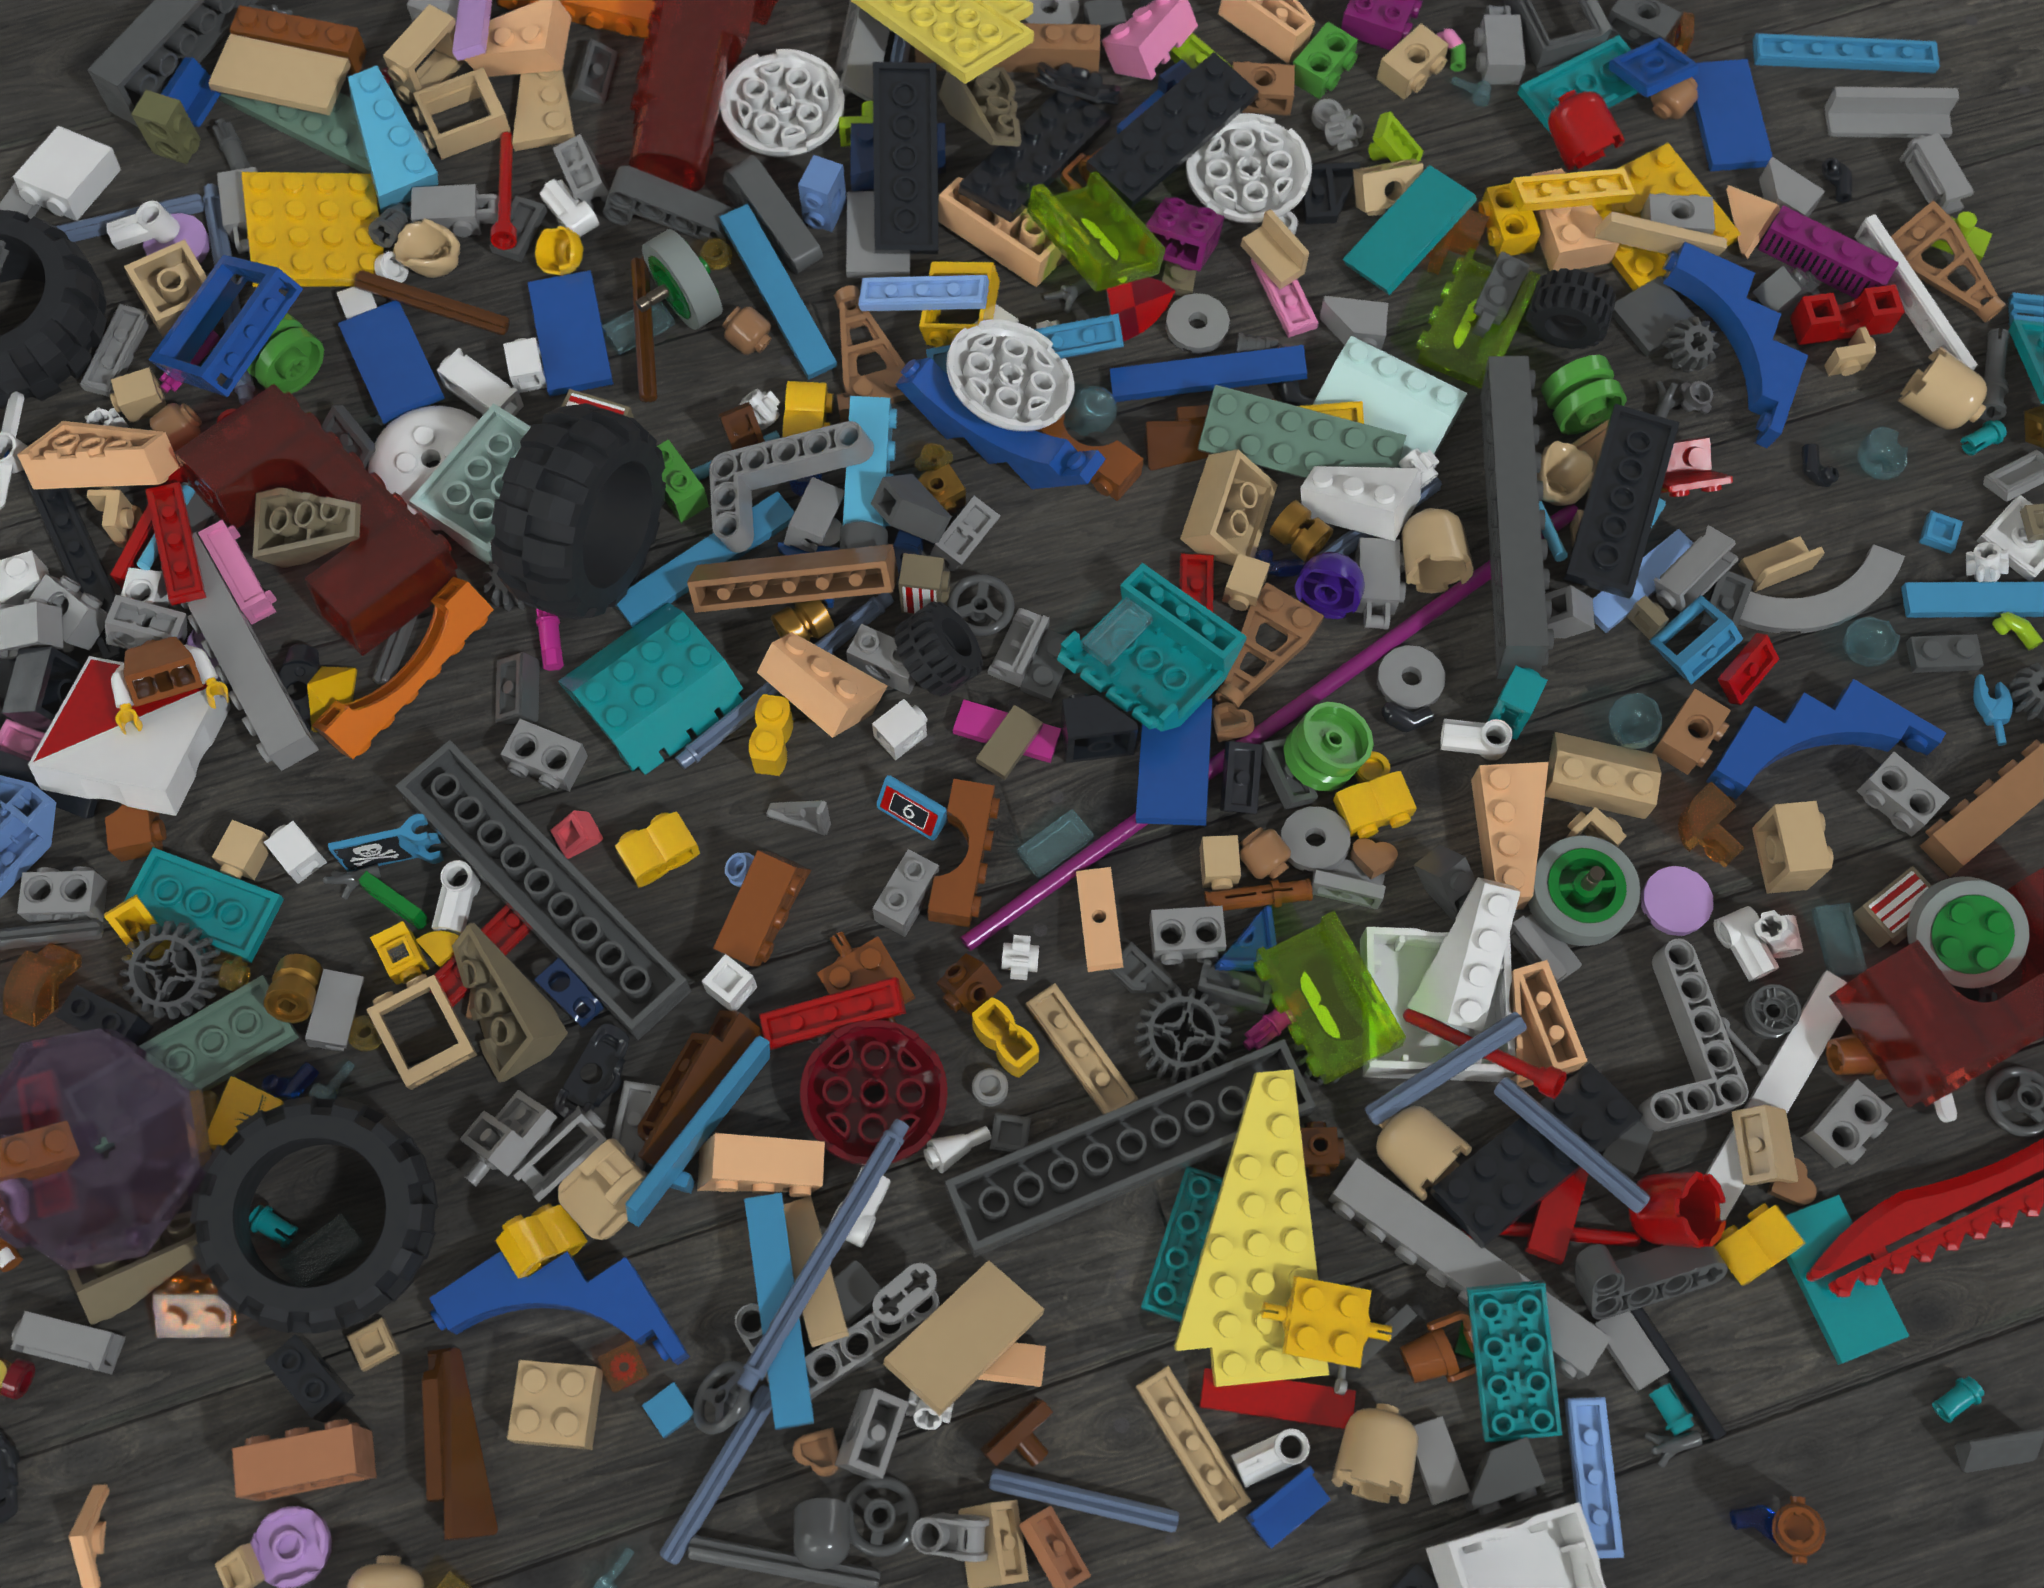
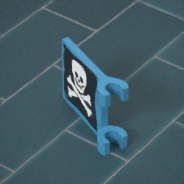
(388, 846)

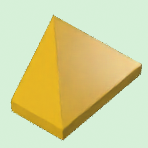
(328, 686)
(131, 918)

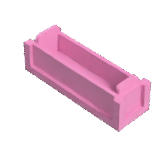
(237, 572)

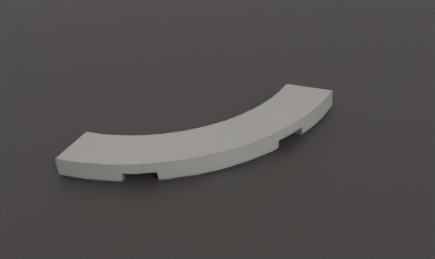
(1827, 608)

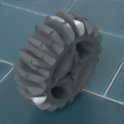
(160, 997)
(1166, 1032)

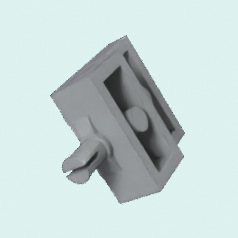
(508, 1137)

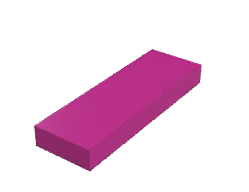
(981, 722)

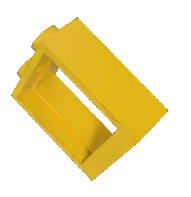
(942, 334)

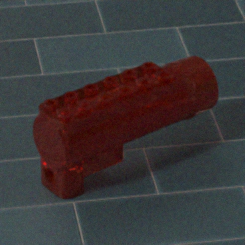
(684, 83)

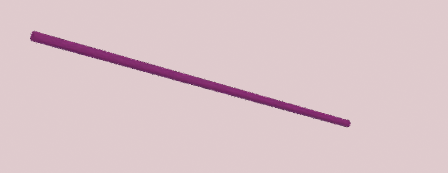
(1260, 734)

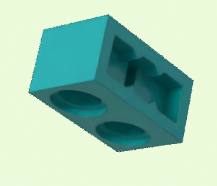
(1518, 699)

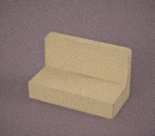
(1276, 250)
(1779, 563)
(1764, 1145)
(1003, 1544)

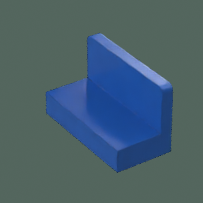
(192, 88)
(1288, 1507)

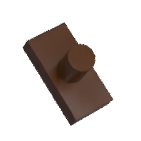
(741, 426)
(1019, 1435)

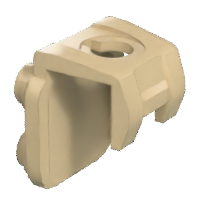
(600, 1188)

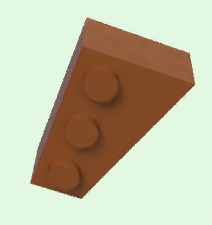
(761, 908)

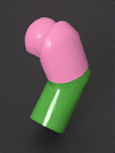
(1456, 47)

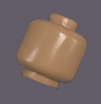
(1675, 100)
(747, 330)
(178, 422)
(1265, 853)

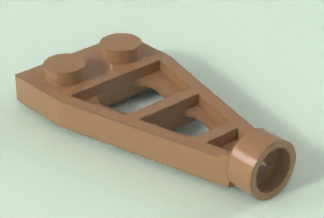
(1933, 225)
(874, 384)
(1283, 614)

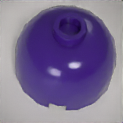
(1331, 584)

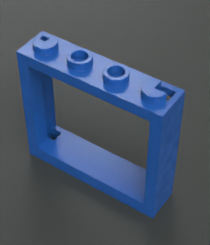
(243, 337)

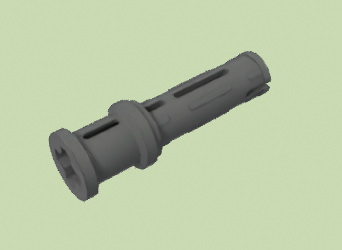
(1995, 375)

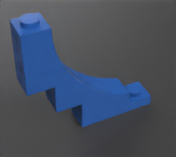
(1768, 366)
(1034, 456)
(1856, 719)
(612, 1296)

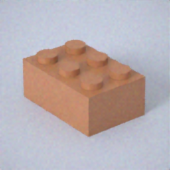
(303, 1461)

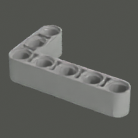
(774, 462)
(1696, 1045)
(838, 1349)

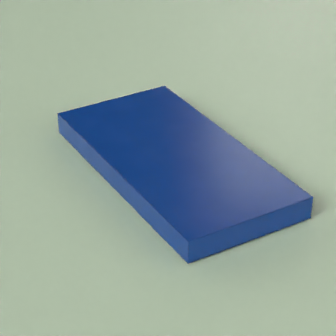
(1730, 116)
(570, 333)
(391, 361)
(1175, 772)

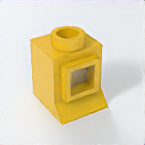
(400, 953)

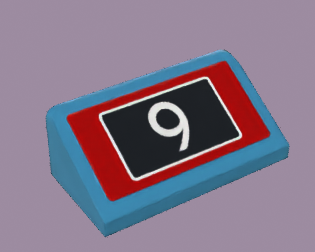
(911, 808)

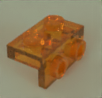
(191, 1309)

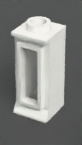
(477, 384)

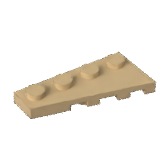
(542, 111)

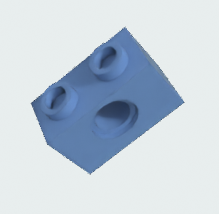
(822, 193)

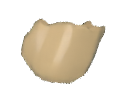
(427, 248)
(1565, 473)

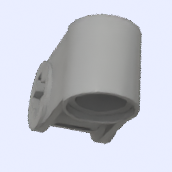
(959, 1536)

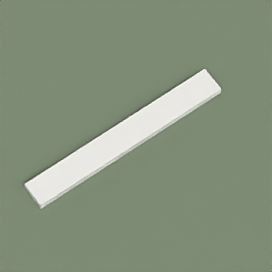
(1783, 1078)

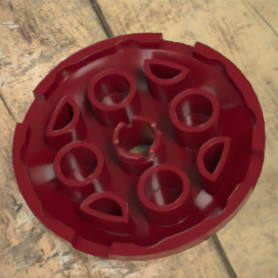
(867, 1057)

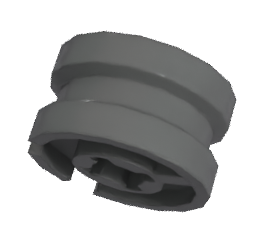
(1778, 1000)

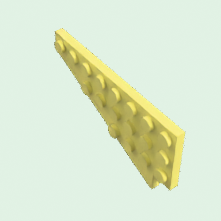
(957, 34)
(1255, 1245)

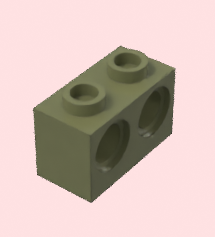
(166, 126)

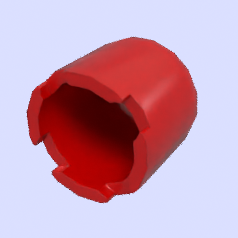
(1583, 128)
(1680, 1210)

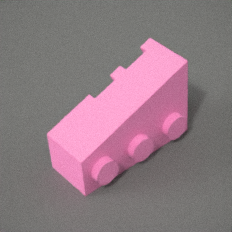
(1148, 37)

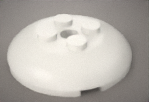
(782, 103)
(1254, 146)
(1009, 375)
(412, 442)

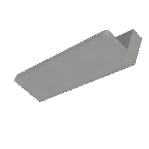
(861, 44)
(1890, 111)

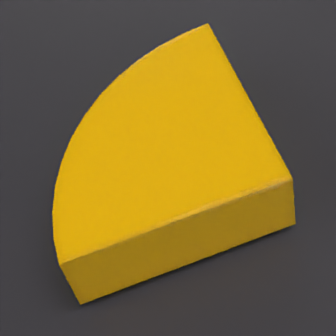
(438, 945)

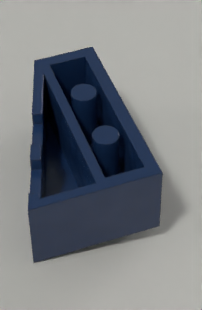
(863, 160)

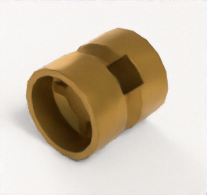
(1301, 531)
(805, 620)
(293, 988)

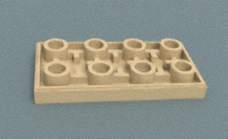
(279, 74)
(963, 1337)

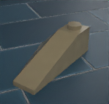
(984, 105)
(301, 527)
(528, 1023)
(120, 1284)

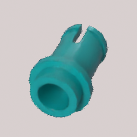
(1990, 433)
(270, 1224)
(1958, 1399)
(1671, 1409)

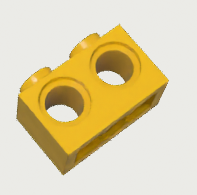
(1507, 227)

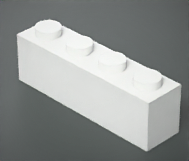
(1467, 966)

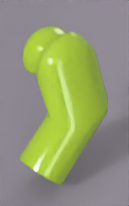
(2020, 626)

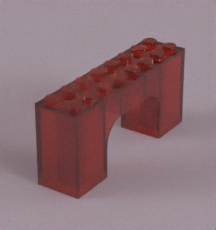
(378, 577)
(1929, 1033)

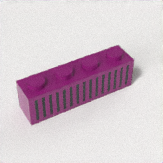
(1826, 254)

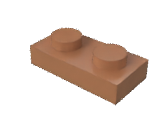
(1054, 1549)

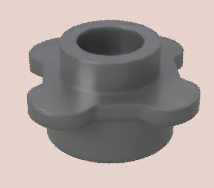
(1696, 396)

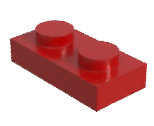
(1748, 669)

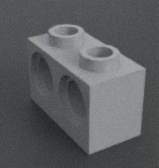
(135, 622)
(548, 749)
(1907, 787)
(905, 893)
(62, 902)
(1185, 924)
(1841, 1118)

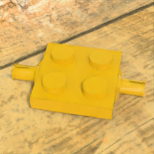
(1326, 1321)

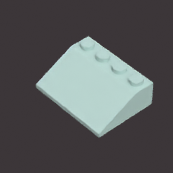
(1393, 395)
(465, 485)

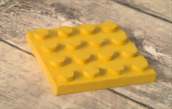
(1654, 174)
(311, 225)

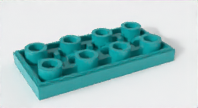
(1409, 229)
(1182, 1244)
(1850, 1323)
(1514, 1361)

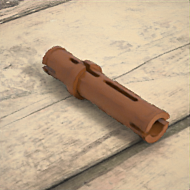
(1261, 895)

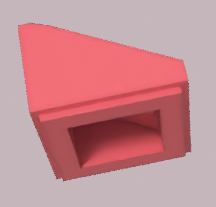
(576, 833)

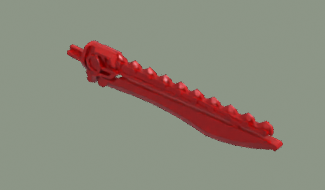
(1924, 1205)

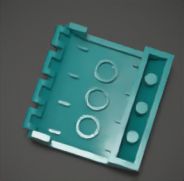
(1170, 663)
(655, 687)

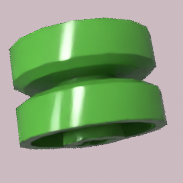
(288, 357)
(1582, 394)
(1328, 746)

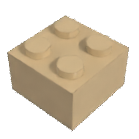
(166, 282)
(1792, 847)
(555, 1404)

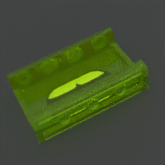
(1097, 233)
(1450, 342)
(1329, 999)

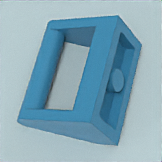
(1706, 648)

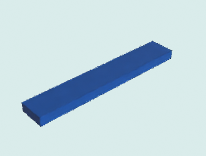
(1205, 372)

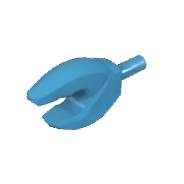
(1993, 711)

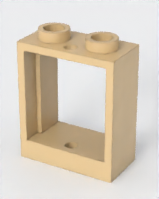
(428, 31)
(454, 93)
(442, 1061)

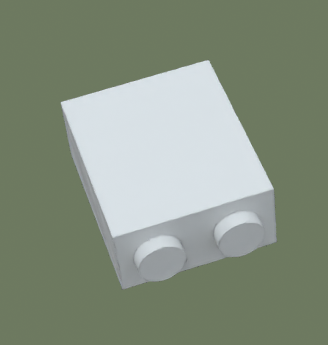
(67, 173)

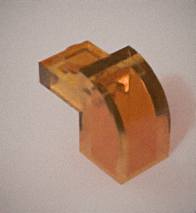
(1461, 237)
(1701, 825)
(34, 983)

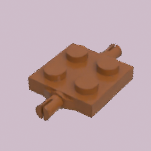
(861, 967)

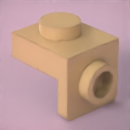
(1854, 357)
(117, 511)
(1598, 826)

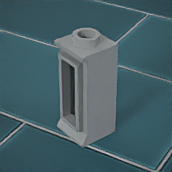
(1937, 172)
(1696, 570)
(544, 1183)
(67, 1342)

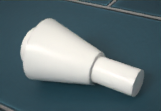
(947, 1150)

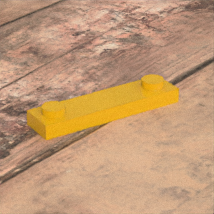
(1571, 189)

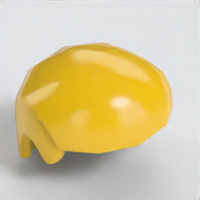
(558, 251)

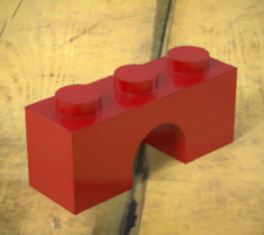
(1822, 319)

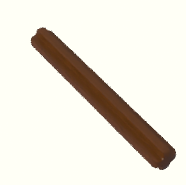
(431, 302)
(643, 333)

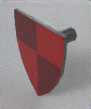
(1138, 304)

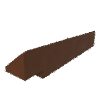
(1175, 441)
(692, 1080)
(454, 1450)

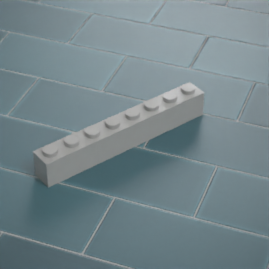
(247, 669)
(1455, 1258)

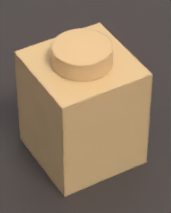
(137, 395)
(1245, 582)
(241, 851)
(1220, 862)

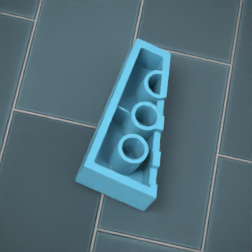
(389, 141)
(862, 480)

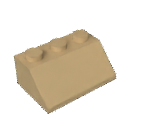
(1229, 508)
(1602, 776)

